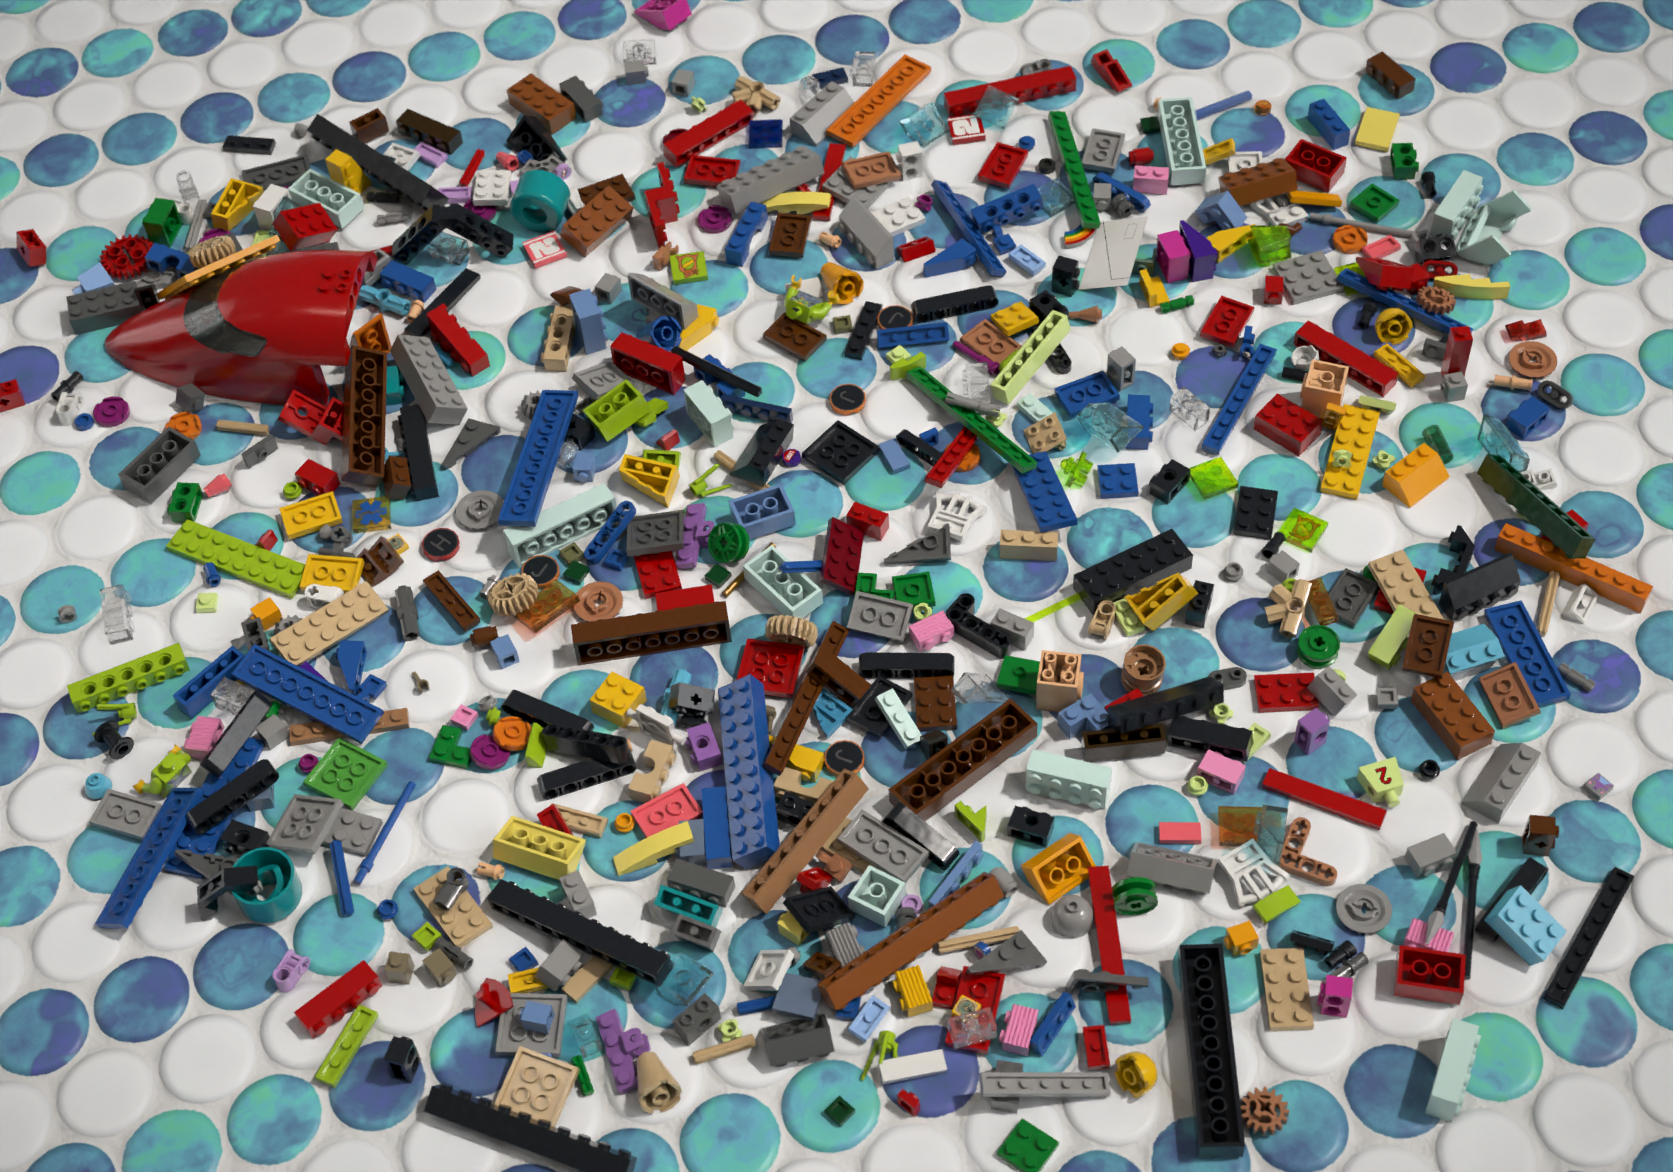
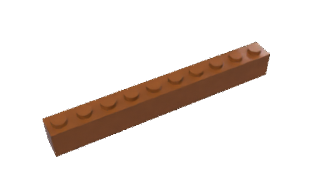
(910, 940)

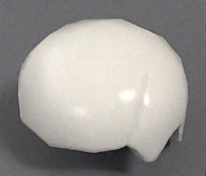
(1303, 356)

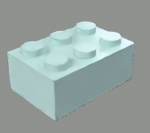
(708, 413)

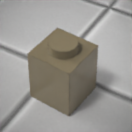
(399, 967)
(439, 967)

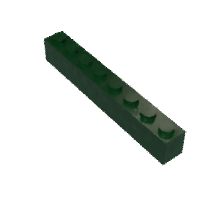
(1536, 507)

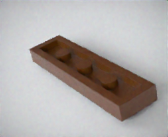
(451, 601)

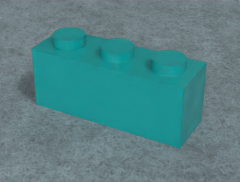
(688, 905)

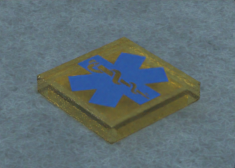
(371, 514)

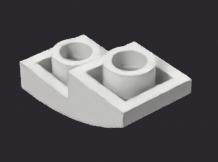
(1542, 479)

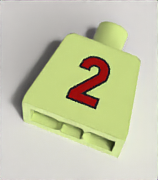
(1382, 781)

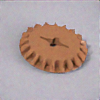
(1530, 350)
(591, 593)

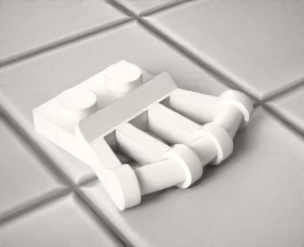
(1286, 214)
(958, 522)
(1245, 860)

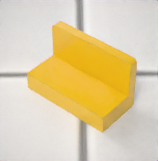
(1152, 289)

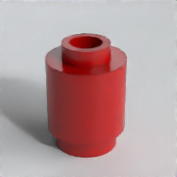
(1140, 156)

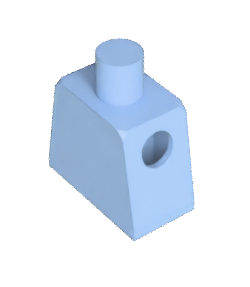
(93, 279)

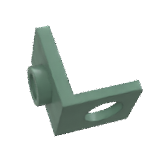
(1142, 264)

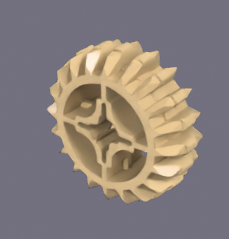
(211, 251)
(513, 594)
(791, 630)

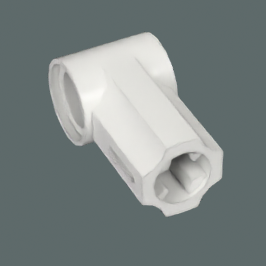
(575, 203)

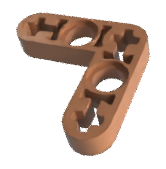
(1294, 855)

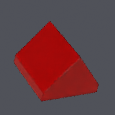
(668, 440)
(267, 540)

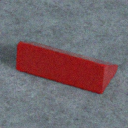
(916, 249)

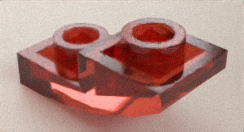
(1523, 332)

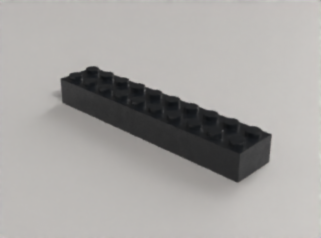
(376, 164)
(1210, 1051)

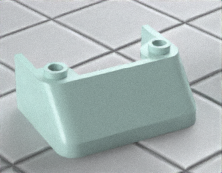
(1486, 225)

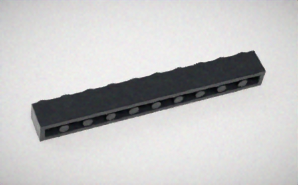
(581, 932)
(525, 1132)

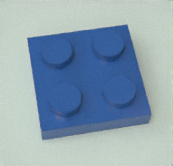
(1117, 480)

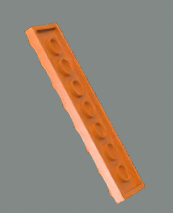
(878, 101)

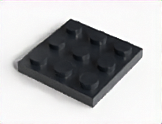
(840, 452)

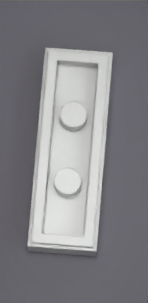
(912, 1066)

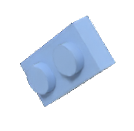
(1027, 260)
(868, 1019)

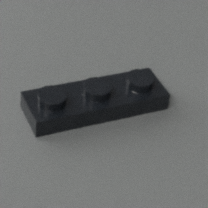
(249, 145)

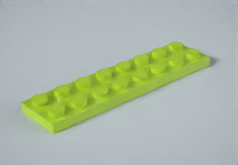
(238, 558)

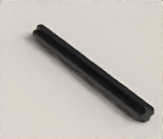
(718, 372)

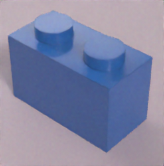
(1527, 417)

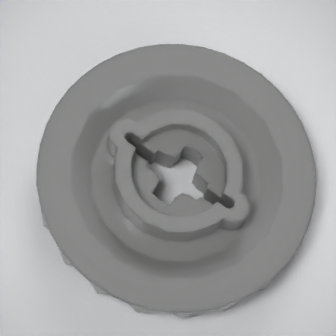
(469, 506)
(1376, 903)

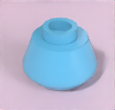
(97, 785)

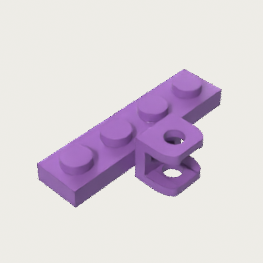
(694, 535)
(621, 1049)

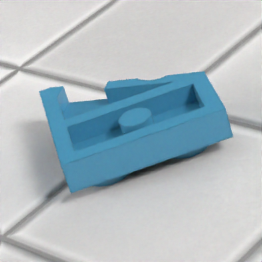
(830, 712)

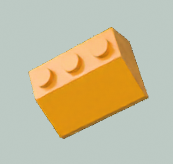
(1415, 475)
(1059, 867)

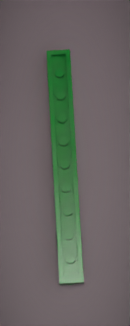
(1074, 170)
(973, 421)

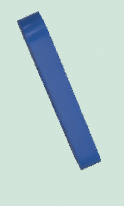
(1140, 202)
(607, 530)

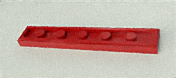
(833, 161)
(951, 458)
(1324, 799)

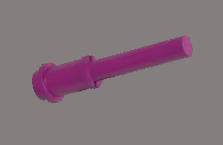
(993, 367)

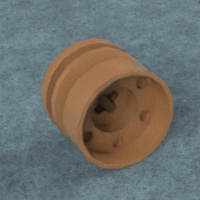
(1144, 661)

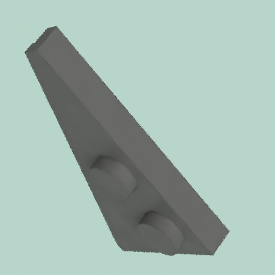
(470, 438)
(931, 548)
(205, 864)
(1013, 953)
(1102, 981)

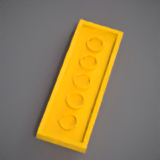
(1354, 435)

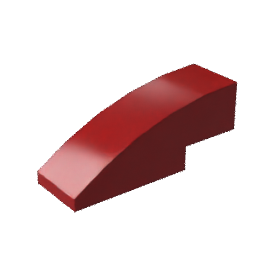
(1110, 71)

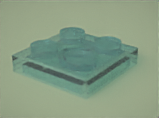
(996, 107)
(1055, 197)

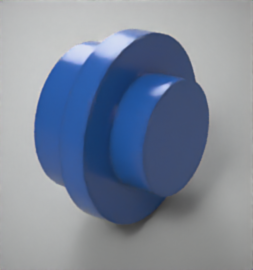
(1027, 143)
(523, 157)
(387, 909)

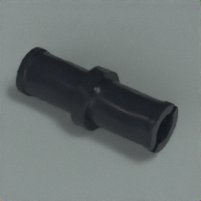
(67, 385)

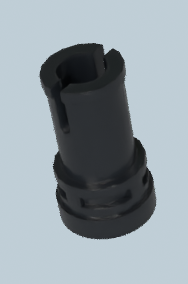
(1428, 181)
(1368, 311)
(1273, 546)
(1344, 951)

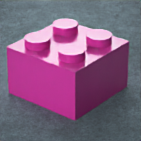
(1173, 256)

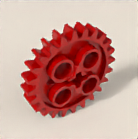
(116, 261)

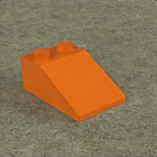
(372, 335)

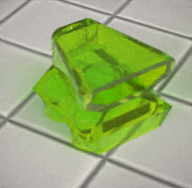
(1269, 244)

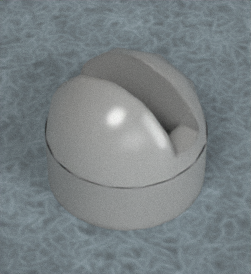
(300, 129)
(325, 532)
(796, 958)

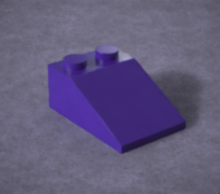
(1202, 252)

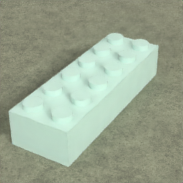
(1181, 141)
(561, 525)

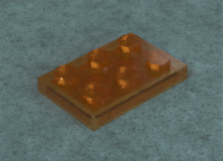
(551, 603)
(1236, 825)

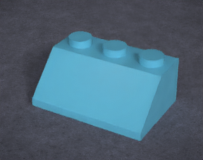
(1472, 649)

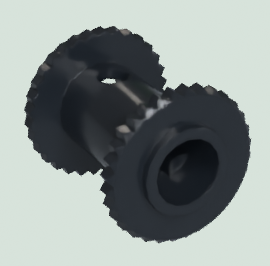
(118, 745)

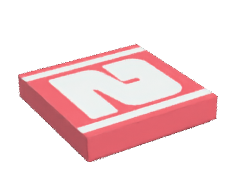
(544, 249)

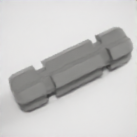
(393, 217)
(1576, 677)

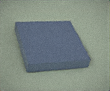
(798, 997)

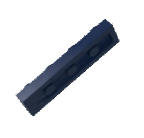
(756, 409)

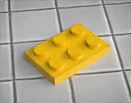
(310, 515)
(332, 571)

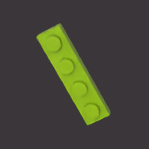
(346, 1046)

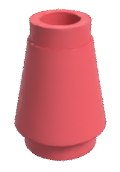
(507, 160)
(217, 485)

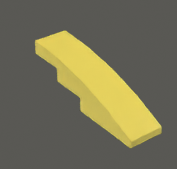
(798, 201)
(1469, 288)
(653, 847)

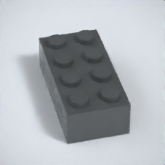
(102, 307)
(159, 464)

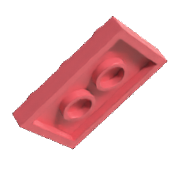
(666, 810)

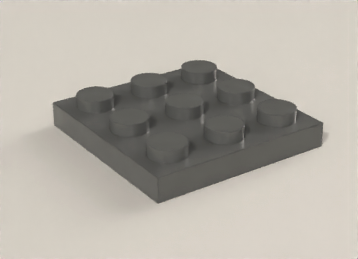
(655, 533)

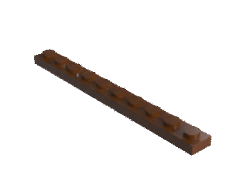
(802, 705)

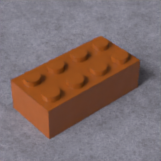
(540, 100)
(1259, 181)
(596, 221)
(1452, 716)

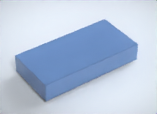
(894, 456)

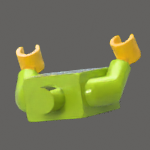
(806, 306)
(167, 774)

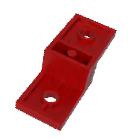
(662, 205)
(319, 422)

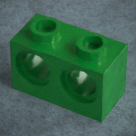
(1403, 161)
(185, 502)

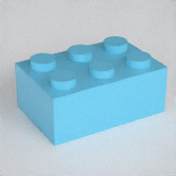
(1525, 925)

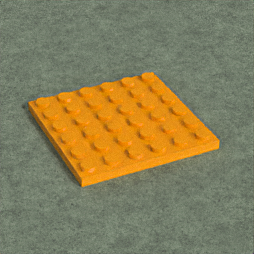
(234, 260)

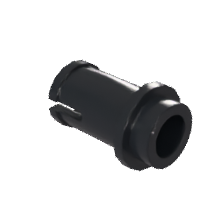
(690, 721)

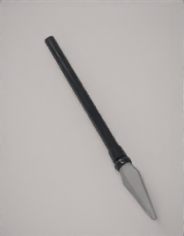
(1475, 858)
(1436, 919)

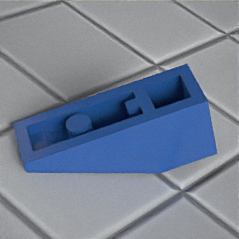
(952, 259)
(352, 661)

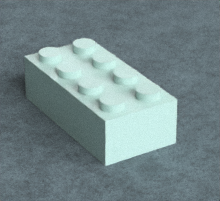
(337, 200)
(1457, 205)
(788, 592)
(1068, 779)
(1453, 1070)

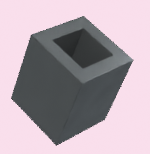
(190, 398)

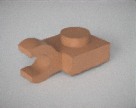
(661, 257)
(836, 865)

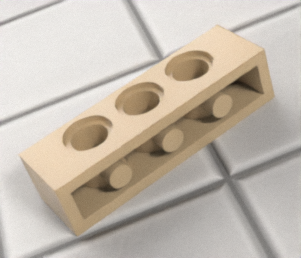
(559, 340)

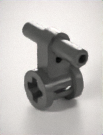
(340, 542)

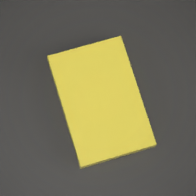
(1377, 129)

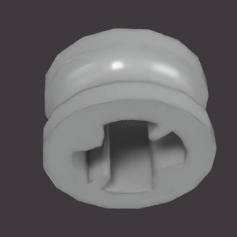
(67, 614)

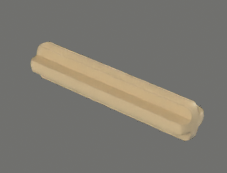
(242, 427)
(724, 1049)

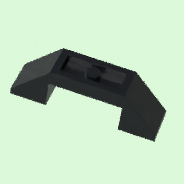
(1464, 547)
(235, 878)

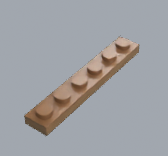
(317, 732)

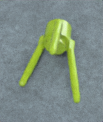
(699, 486)
(126, 711)
(884, 1044)

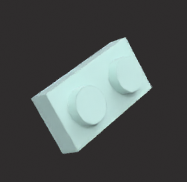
(1033, 408)

